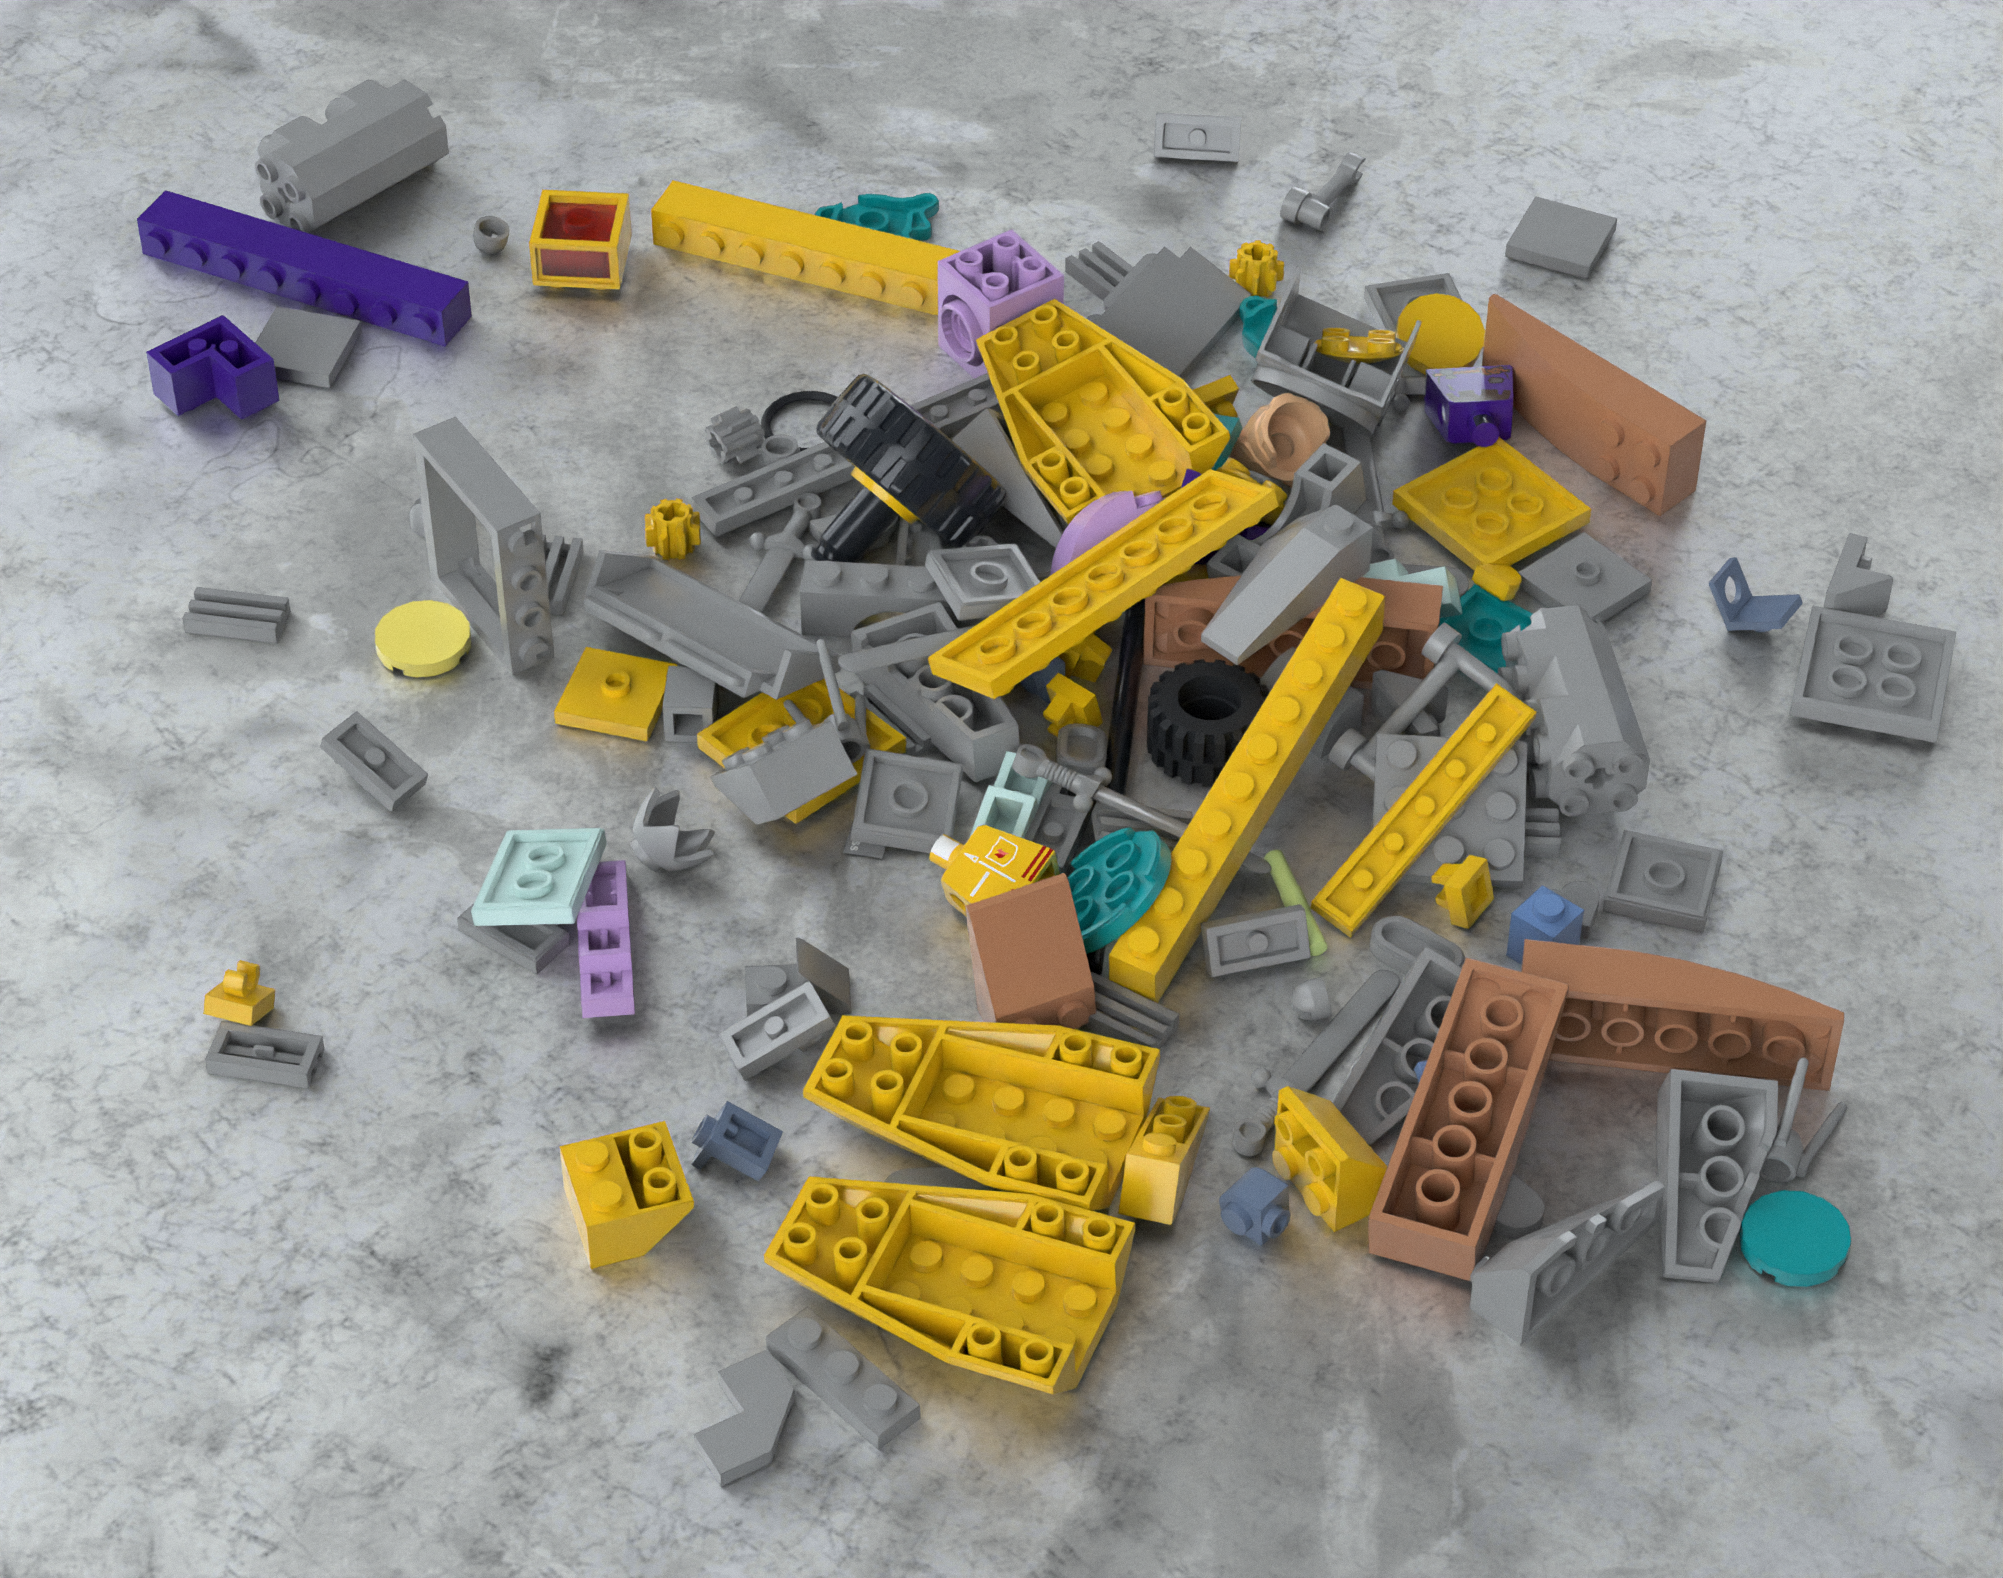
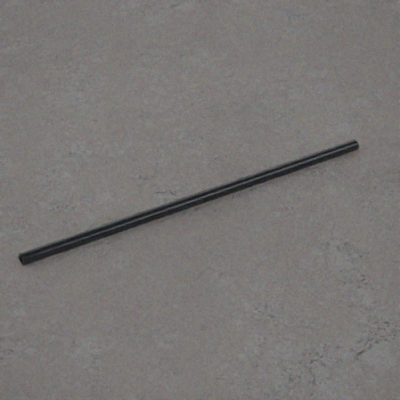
(1123, 718)

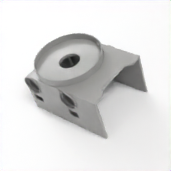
(1345, 392)

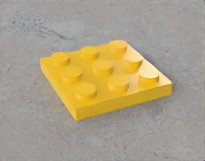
(1491, 506)
(764, 714)

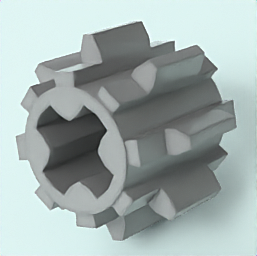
(734, 436)

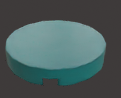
(1795, 1238)

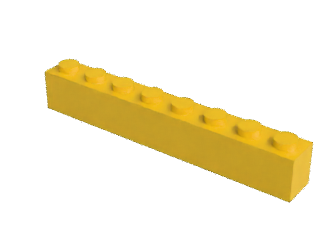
(799, 246)

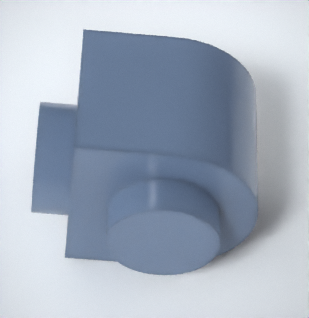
(1256, 1206)

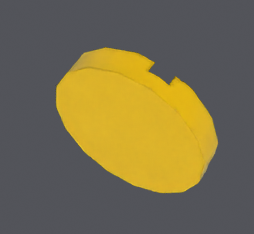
(1448, 334)

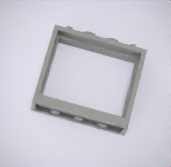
(455, 486)

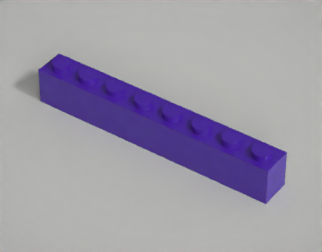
(305, 268)

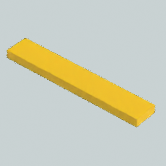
(1423, 810)

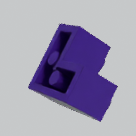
(212, 364)

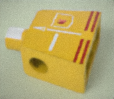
(990, 865)

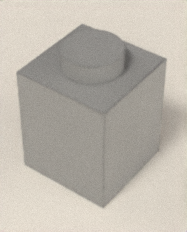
(688, 704)

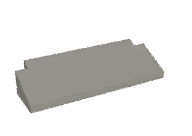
(1172, 308)
(701, 626)

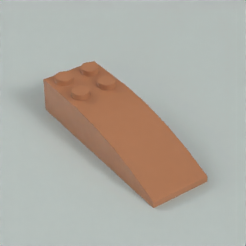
(1596, 410)
(1183, 610)
(1682, 1016)
(1467, 1120)

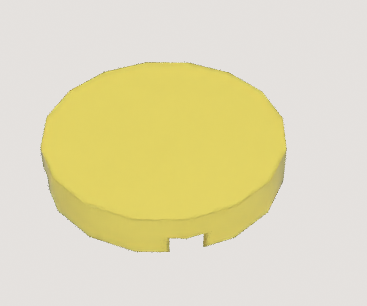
(422, 638)

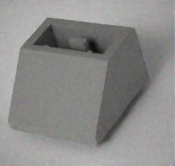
(784, 770)

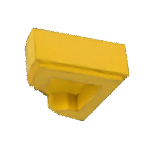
(1498, 580)

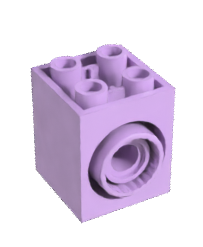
(988, 289)

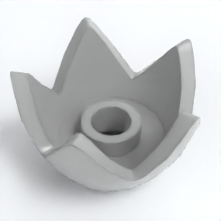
(660, 842)

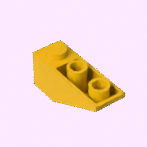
(1162, 1159)

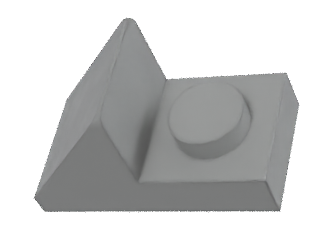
(1854, 585)
(1392, 689)
(826, 975)

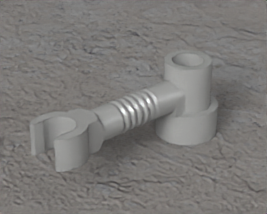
(1315, 208)

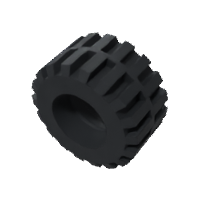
(1200, 717)

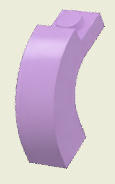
(1100, 521)

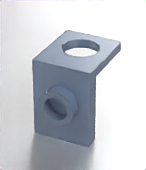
(1750, 611)

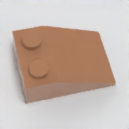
(1030, 957)

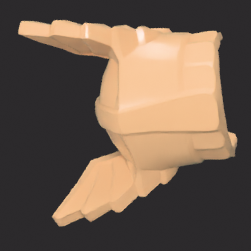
(1281, 437)

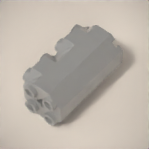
(363, 149)
(1585, 734)

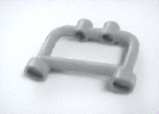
(1448, 657)

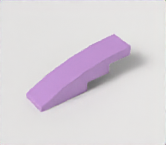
(606, 944)

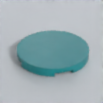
(1117, 883)

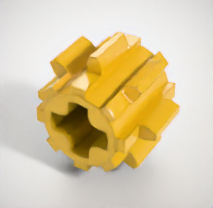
(1257, 268)
(672, 529)

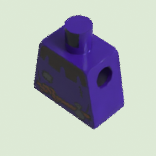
(1470, 403)

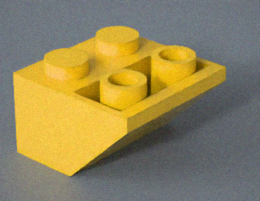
(1325, 1158)
(624, 1191)

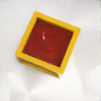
(580, 239)

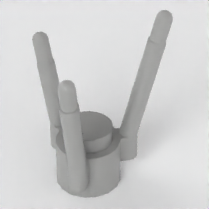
(849, 730)
(1786, 1156)

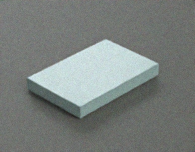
(539, 877)

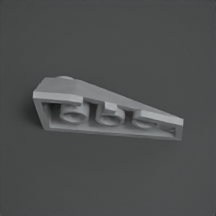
(992, 447)
(1289, 580)
(1383, 1076)
(1710, 1160)
(1550, 1266)

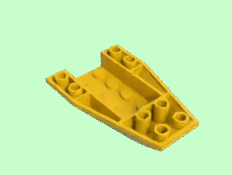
(1094, 410)
(994, 1100)
(962, 1272)

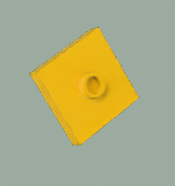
(614, 694)

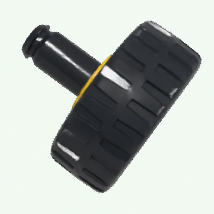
(903, 471)

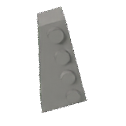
(960, 721)

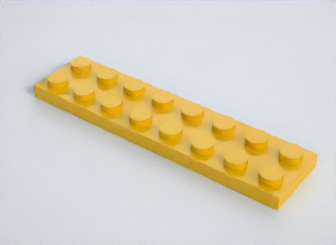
(1102, 583)

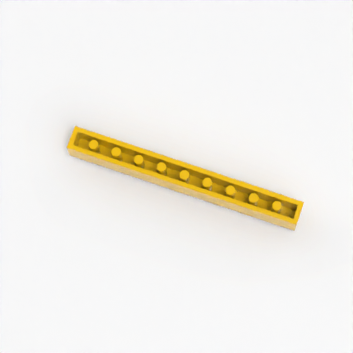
(1249, 789)

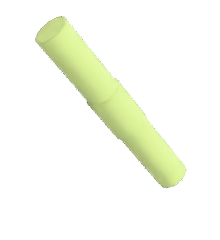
(1293, 895)

